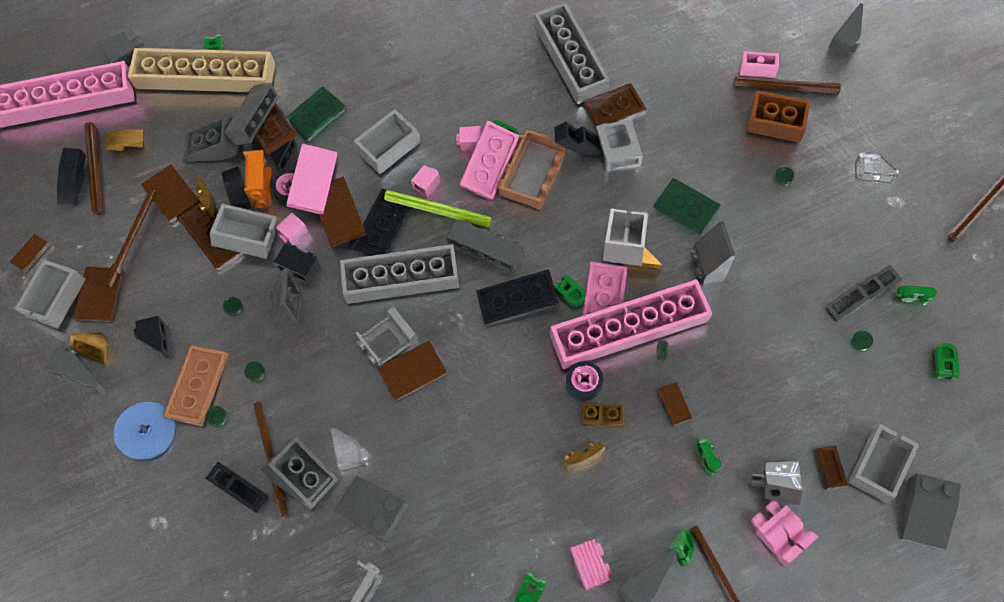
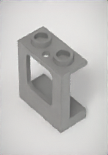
(622, 156)
(399, 329)
(368, 584)

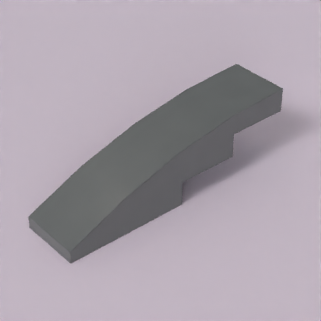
(863, 293)

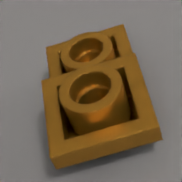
(118, 139)
(204, 197)
(603, 415)
(578, 458)

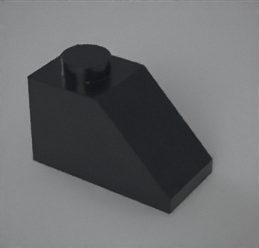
(283, 154)
(152, 334)

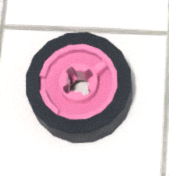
(281, 183)
(584, 391)

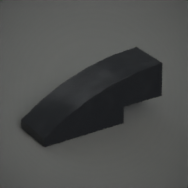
(578, 140)
(70, 176)
(235, 187)
(237, 487)

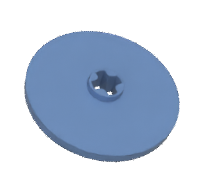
(129, 433)

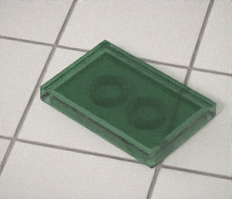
(316, 113)
(687, 206)

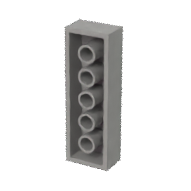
(571, 53)
(399, 274)

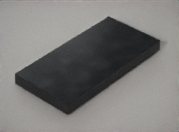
(382, 227)
(517, 298)

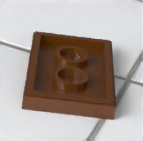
(615, 105)
(172, 194)
(95, 299)
(412, 371)

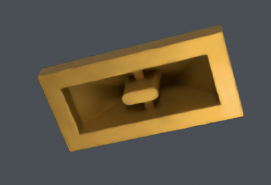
(648, 262)
(90, 346)

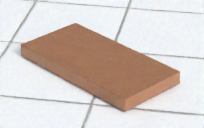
(196, 385)

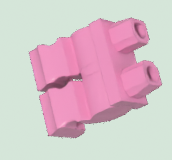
(781, 528)

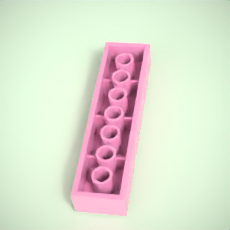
(65, 93)
(630, 323)

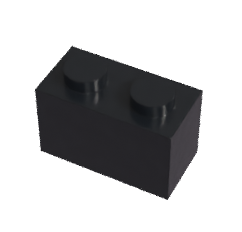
(300, 264)

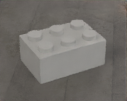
(387, 141)
(243, 231)
(623, 243)
(50, 293)
(883, 463)

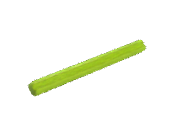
(437, 208)

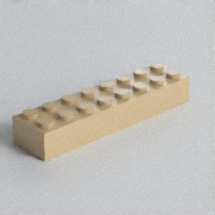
(200, 69)

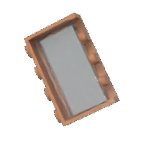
(532, 169)

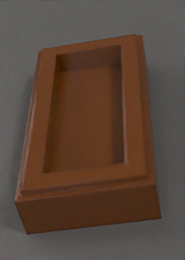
(30, 253)
(675, 404)
(830, 467)

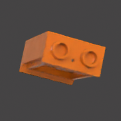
(258, 179)

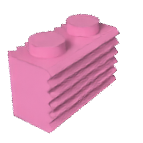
(759, 64)
(590, 564)

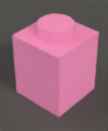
(468, 137)
(426, 181)
(291, 230)

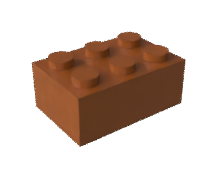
(778, 116)

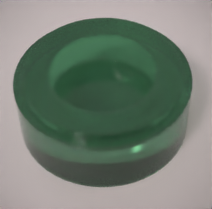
(784, 176)
(232, 306)
(862, 340)
(662, 350)
(254, 371)
(216, 416)

